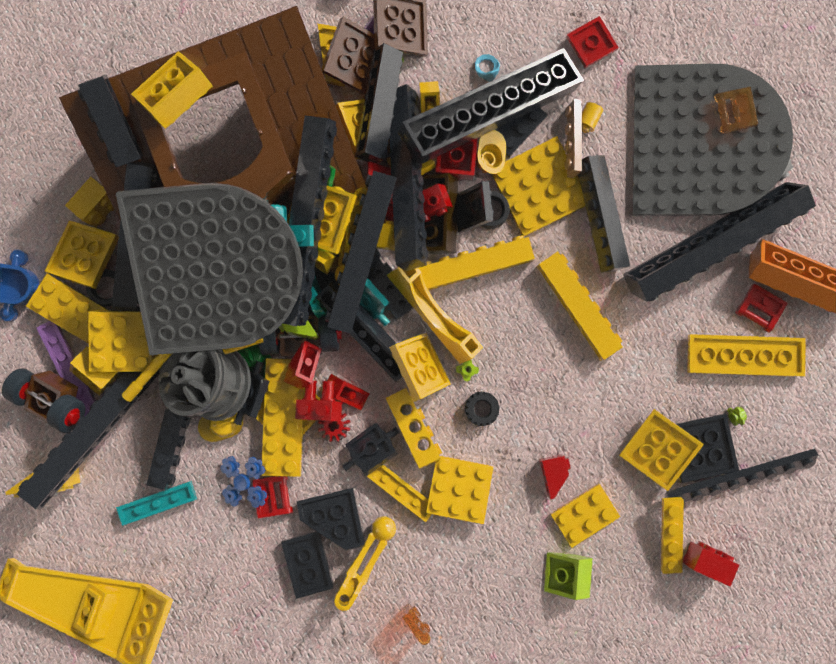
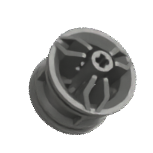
(205, 383)

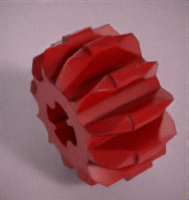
(337, 431)

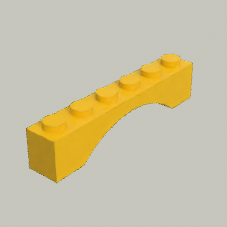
(456, 339)

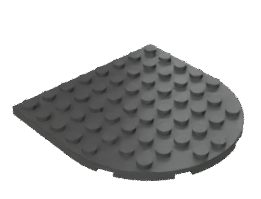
(679, 149)
(209, 265)

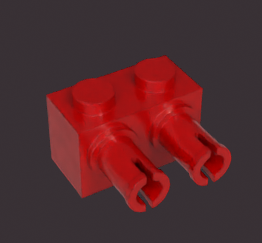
(321, 410)

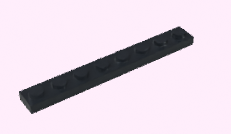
(745, 476)

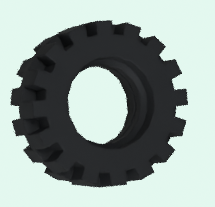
(494, 408)

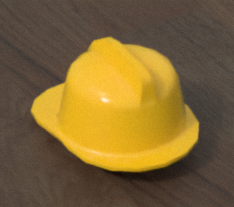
(491, 152)
(218, 430)

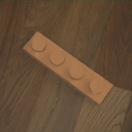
(574, 138)

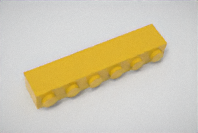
(477, 263)
(579, 306)

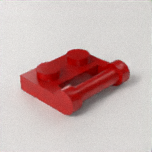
(764, 302)
(270, 507)

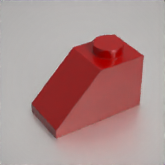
(303, 366)
(348, 392)
(555, 473)

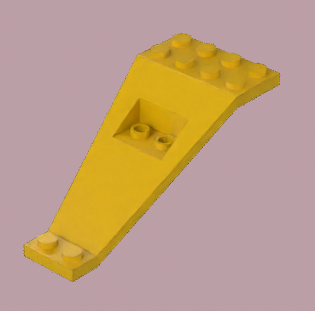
(103, 612)

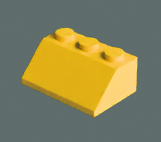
(172, 89)

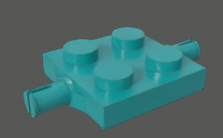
(374, 302)

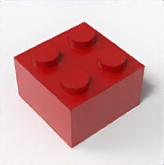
(459, 161)
(711, 562)

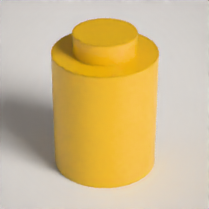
(590, 116)

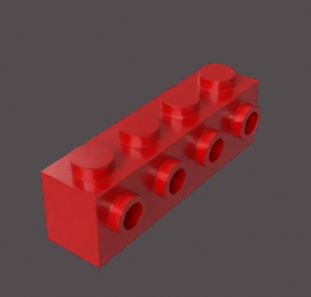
(436, 202)

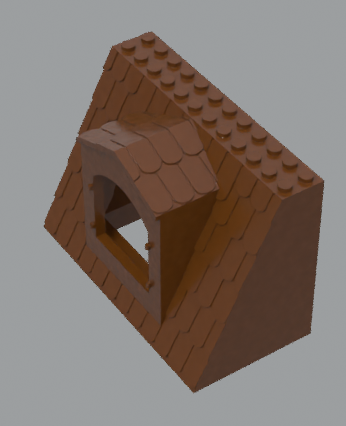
(280, 86)

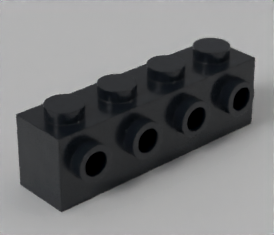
(110, 120)
(378, 276)
(168, 450)

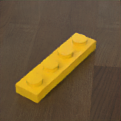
(400, 491)
(672, 535)

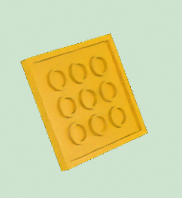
(539, 187)

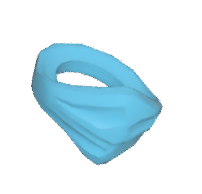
(489, 76)

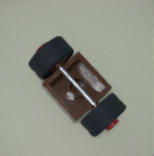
(289, 344)
(45, 397)

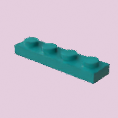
(156, 503)

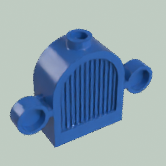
(16, 285)

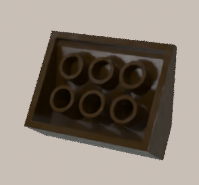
(442, 229)

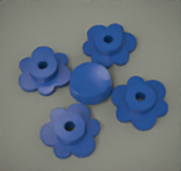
(242, 481)

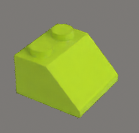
(568, 575)

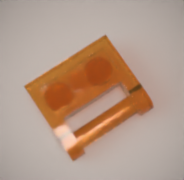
(742, 107)
(420, 629)

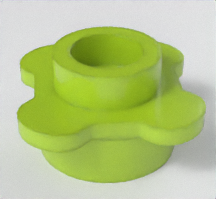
(462, 370)
(737, 416)

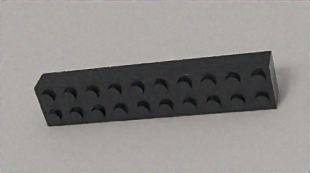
(489, 106)
(719, 240)

